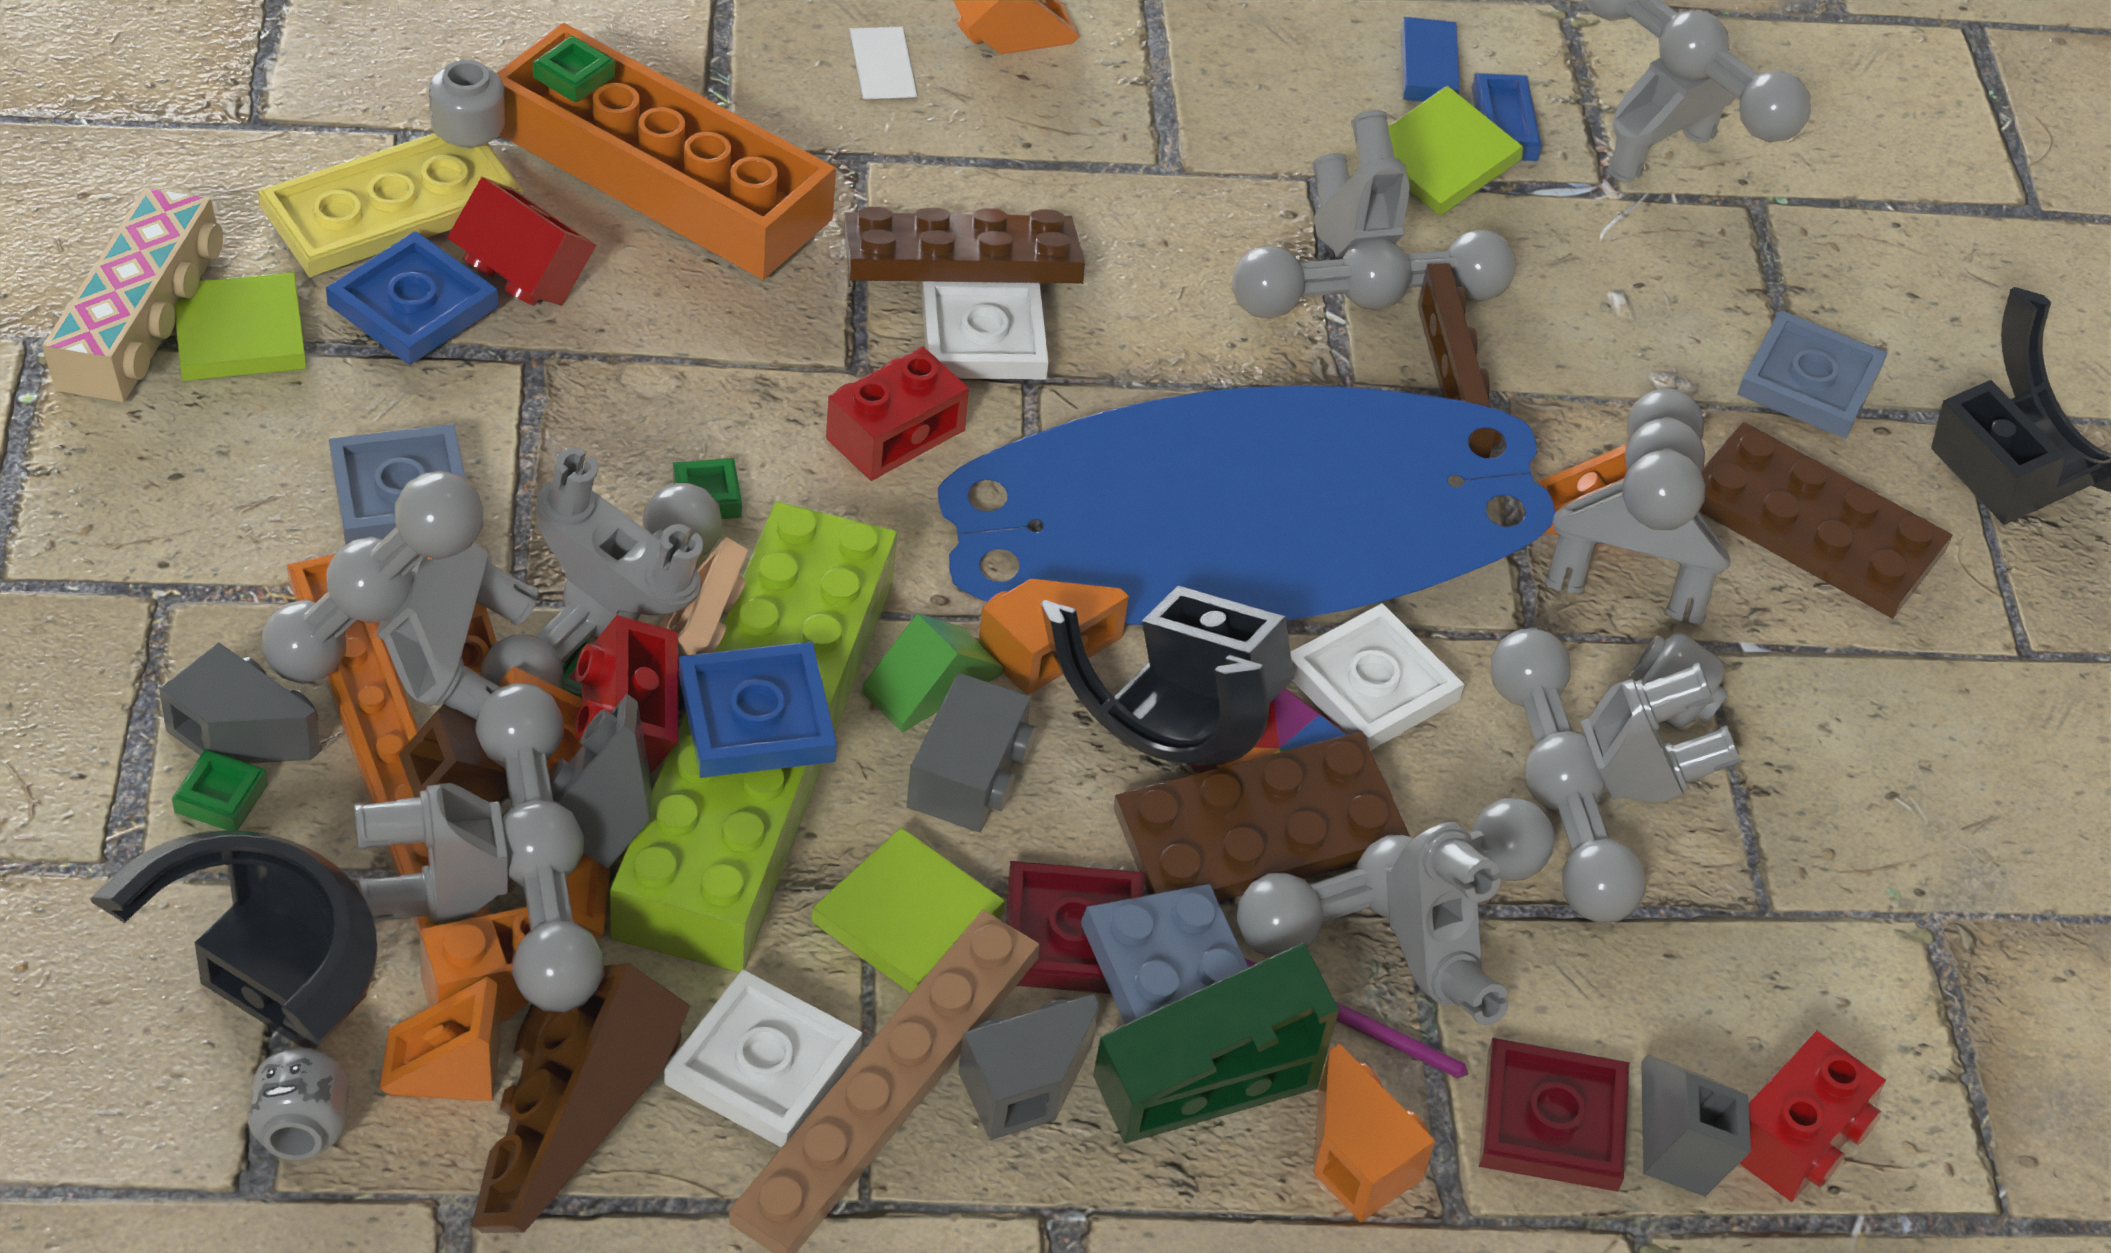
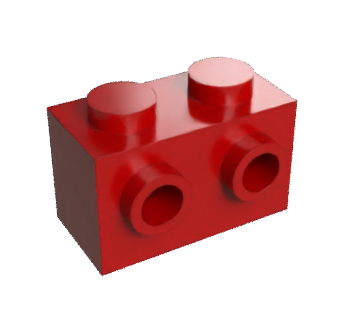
(521, 243)
(896, 413)
(637, 662)
(1808, 1116)

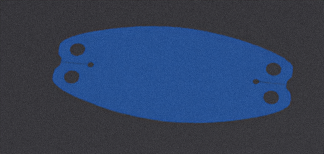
(1253, 498)

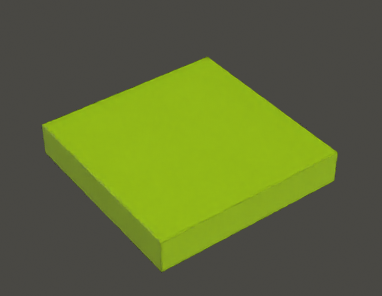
(1450, 150)
(240, 327)
(903, 908)

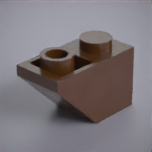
(451, 753)

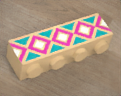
(131, 295)

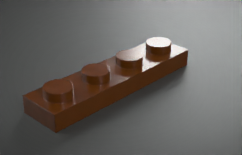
(1455, 348)

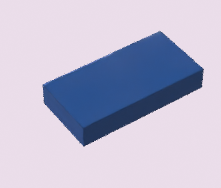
(1428, 57)
(1510, 106)

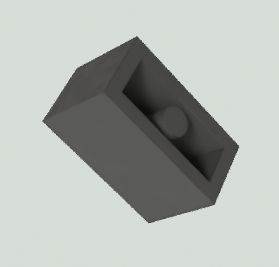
(970, 753)

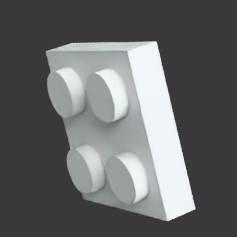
(986, 329)
(1374, 677)
(763, 1058)

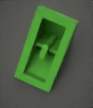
(921, 668)

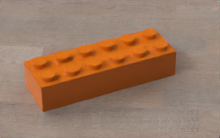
(673, 157)

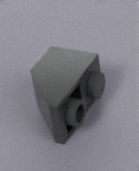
(238, 711)
(607, 782)
(1026, 1064)
(1691, 1126)

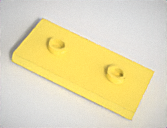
(378, 200)

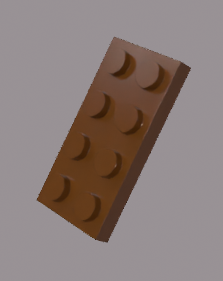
(962, 246)
(1820, 520)
(1258, 817)

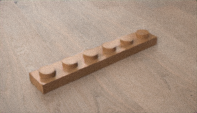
(883, 1086)

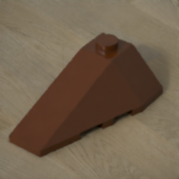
(573, 1089)

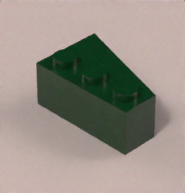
(1220, 1048)

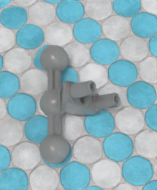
(1693, 85)
(1361, 224)
(1651, 507)
(609, 563)
(418, 600)
(1618, 752)
(478, 850)
(1426, 892)

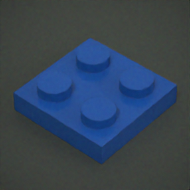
(412, 297)
(757, 709)

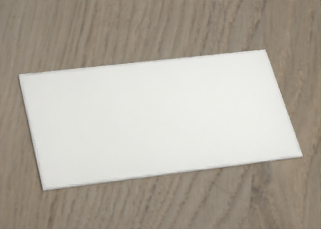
(883, 63)

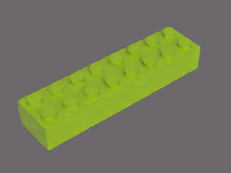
(718, 843)

